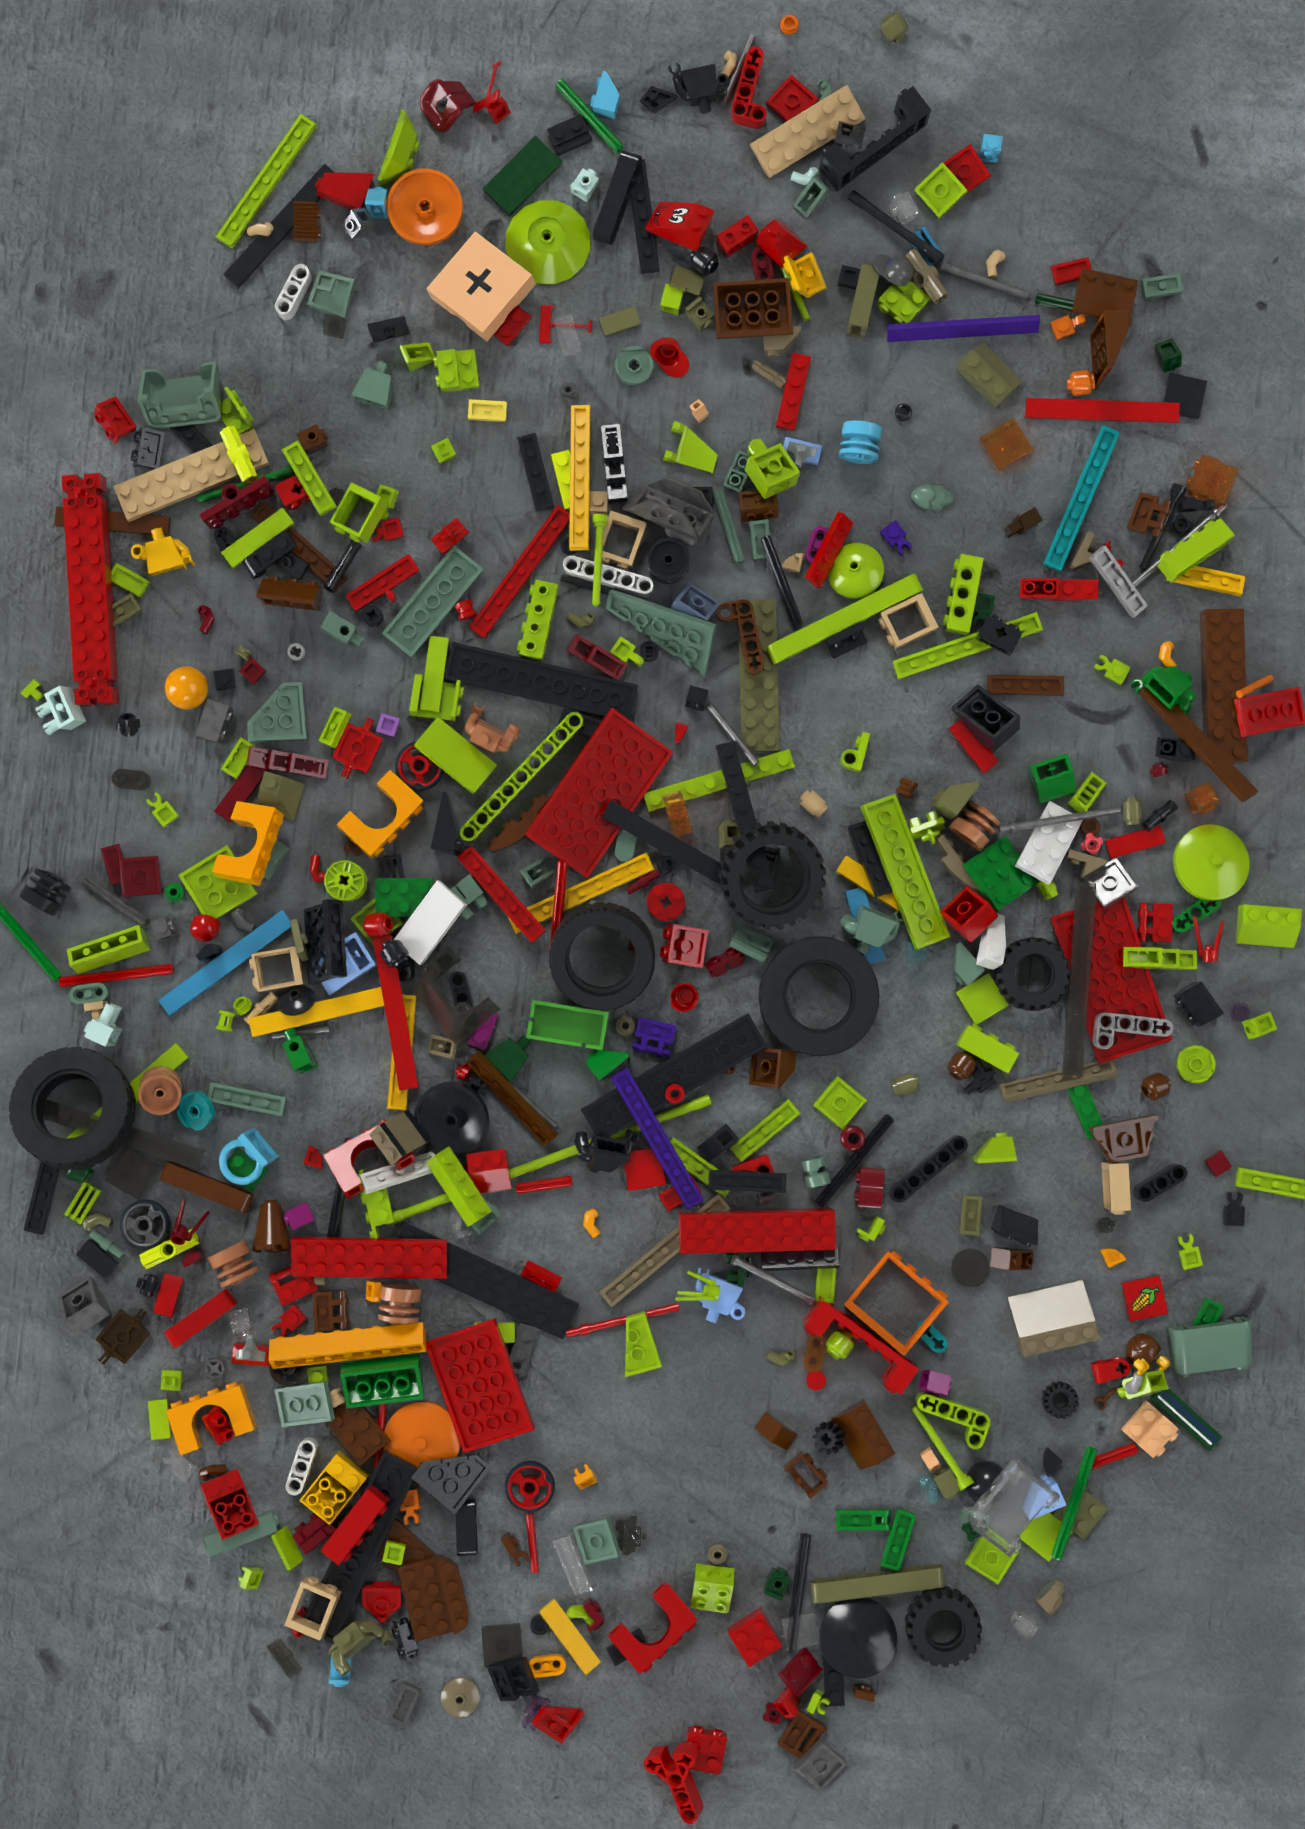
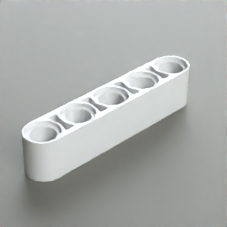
(619, 575)

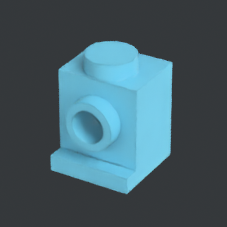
(990, 148)

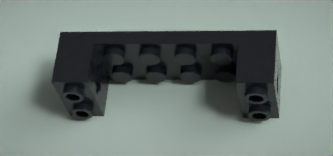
(913, 116)

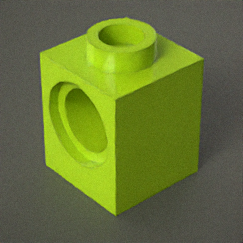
(671, 300)

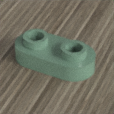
(89, 992)

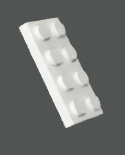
(1047, 845)

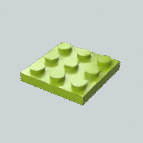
(210, 892)

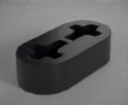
(221, 544)

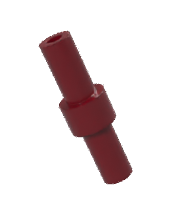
(643, 881)

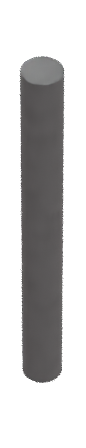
(738, 68)
(733, 735)

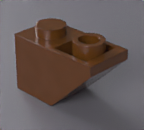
(1011, 1258)

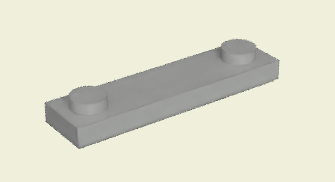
(1118, 581)

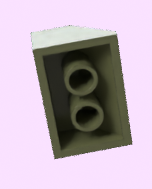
(989, 374)
(953, 798)

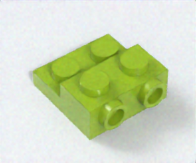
(903, 302)
(456, 370)

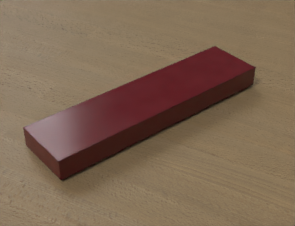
(240, 791)

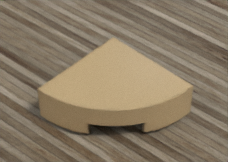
(793, 563)

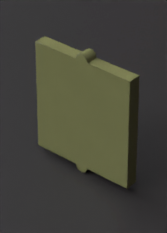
(687, 280)

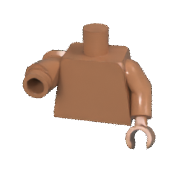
(488, 735)

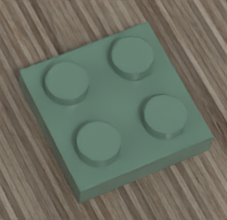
(597, 1540)

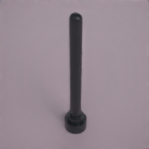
(1177, 492)

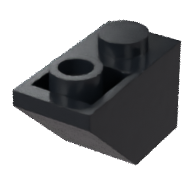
(1174, 750)
(717, 1142)

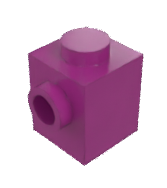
(298, 1215)
(934, 1383)

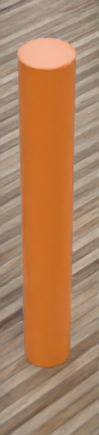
(1254, 686)

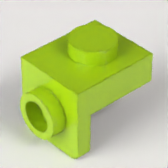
(876, 1229)

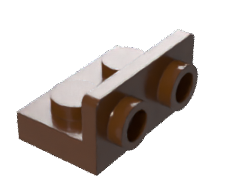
(755, 507)

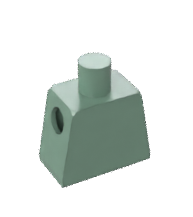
(375, 387)
(334, 624)

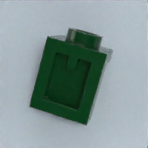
(1169, 355)

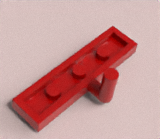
(383, 583)

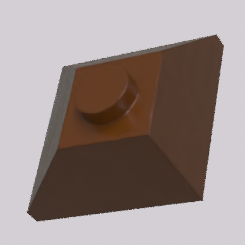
(772, 1067)

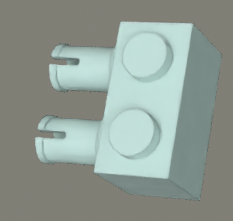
(62, 706)
(103, 1029)

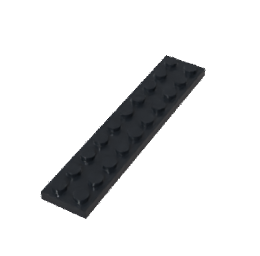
(539, 681)
(686, 1068)
(502, 1287)
(394, 1481)

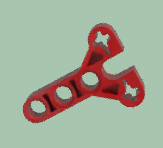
(678, 1775)

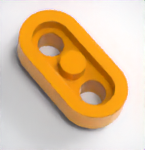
(547, 1667)

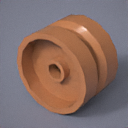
(161, 1101)

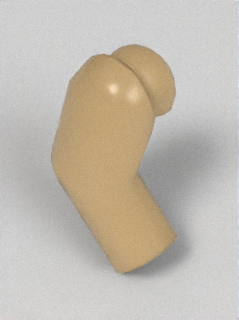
(730, 65)
(260, 229)
(996, 257)

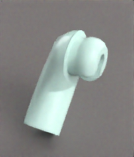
(805, 178)

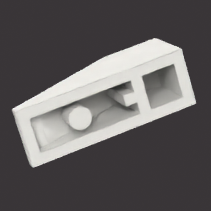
(992, 944)

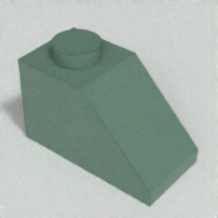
(965, 965)

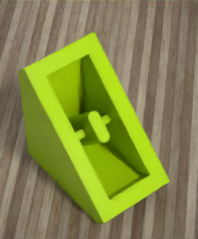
(417, 355)

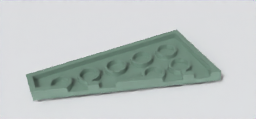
(670, 629)

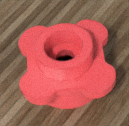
(1093, 849)

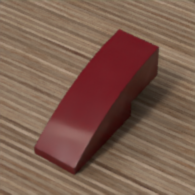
(596, 657)

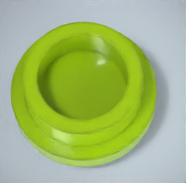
(242, 1005)

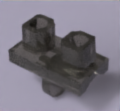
(632, 1534)

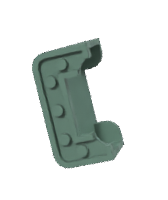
(180, 399)
(1210, 1346)

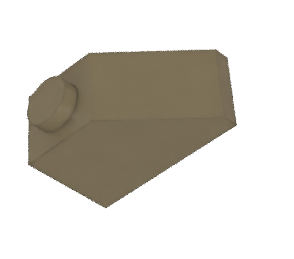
(778, 345)

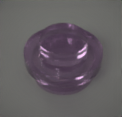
(1240, 1011)

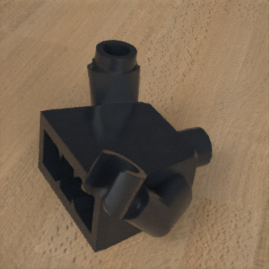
(699, 85)
(604, 1152)

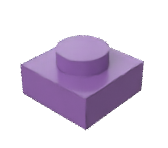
(388, 725)

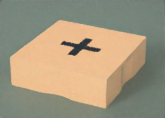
(481, 286)

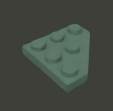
(280, 716)

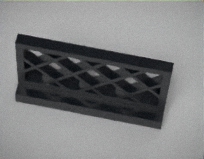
(332, 943)

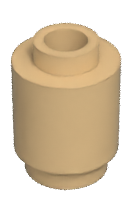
(813, 803)

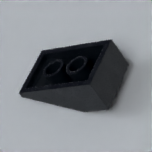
(987, 717)
(446, 833)

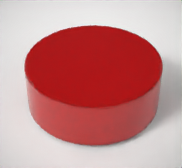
(816, 1380)

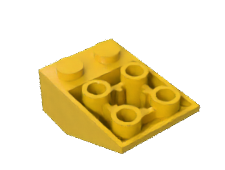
(334, 1487)

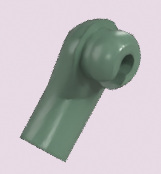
(824, 88)

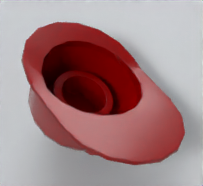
(670, 357)

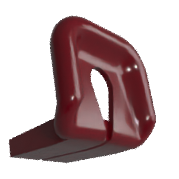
(457, 98)

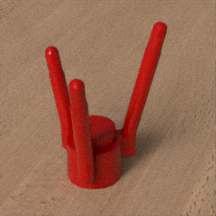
(1210, 952)

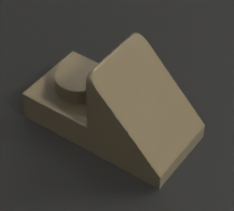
(1082, 555)
(1089, 862)

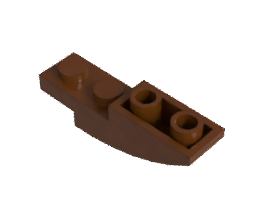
(514, 831)

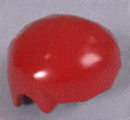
(204, 928)
(684, 997)

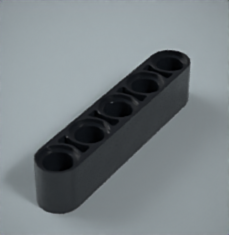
(617, 197)
(937, 1165)

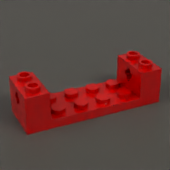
(900, 1370)

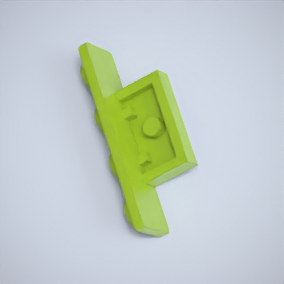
(378, 1208)

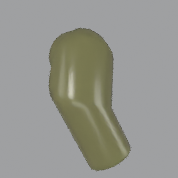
(583, 621)
(781, 1359)

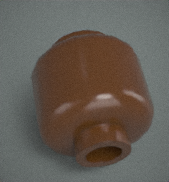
(961, 1065)
(1155, 1086)

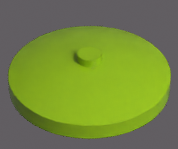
(1211, 862)

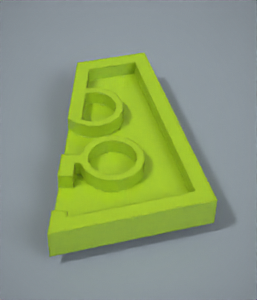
(640, 1346)

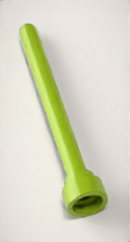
(599, 522)
(962, 1479)

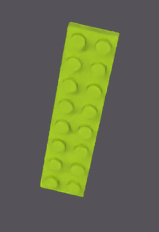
(905, 871)

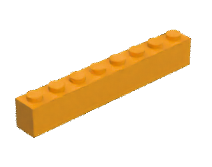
(347, 1345)

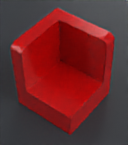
(787, 1703)

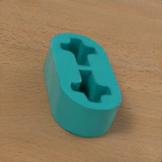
(934, 1333)

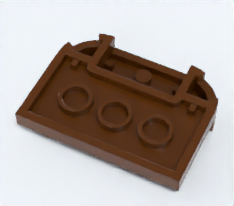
(434, 1596)

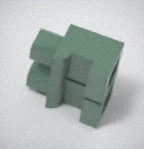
(472, 893)

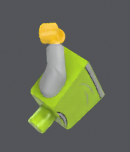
(1145, 1383)

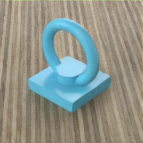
(256, 1148)

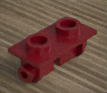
(716, 964)

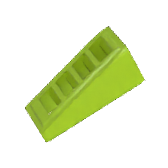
(1081, 804)

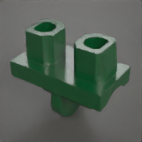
(738, 1276)

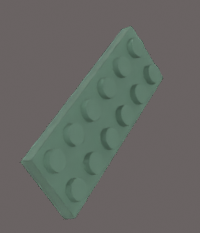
(433, 601)

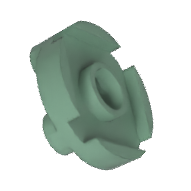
(642, 373)

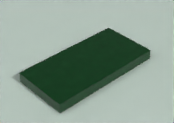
(522, 175)

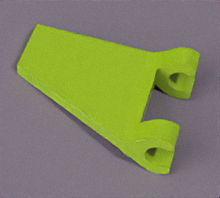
(691, 450)

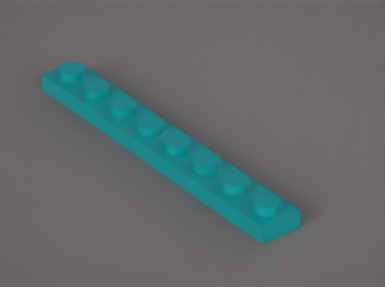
(1081, 498)

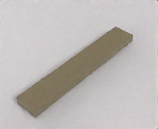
(1056, 1081)

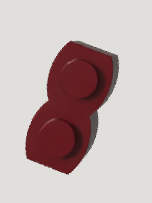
(870, 1187)

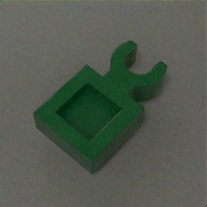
(983, 605)

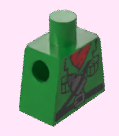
(302, 1058)

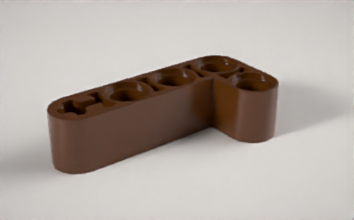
(751, 637)

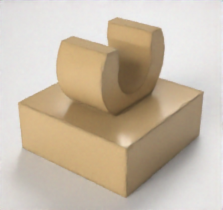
(96, 1008)

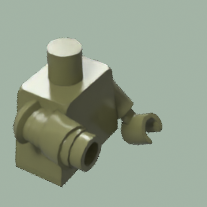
(354, 1639)

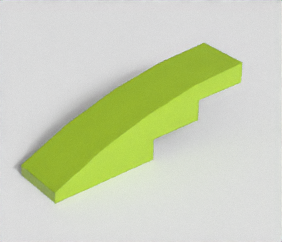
(1159, 958)

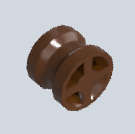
(906, 788)

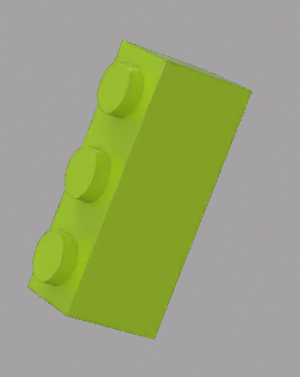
(987, 1048)

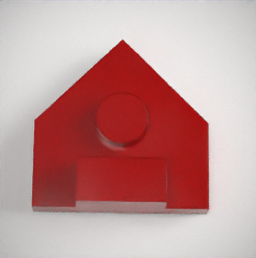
(382, 1599)

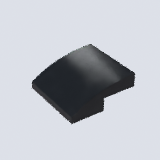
(513, 1679)

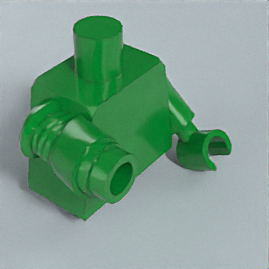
(1168, 686)

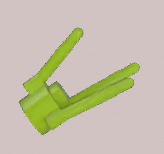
(710, 1292)

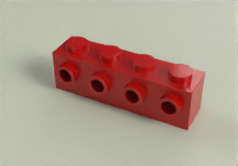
(355, 1524)

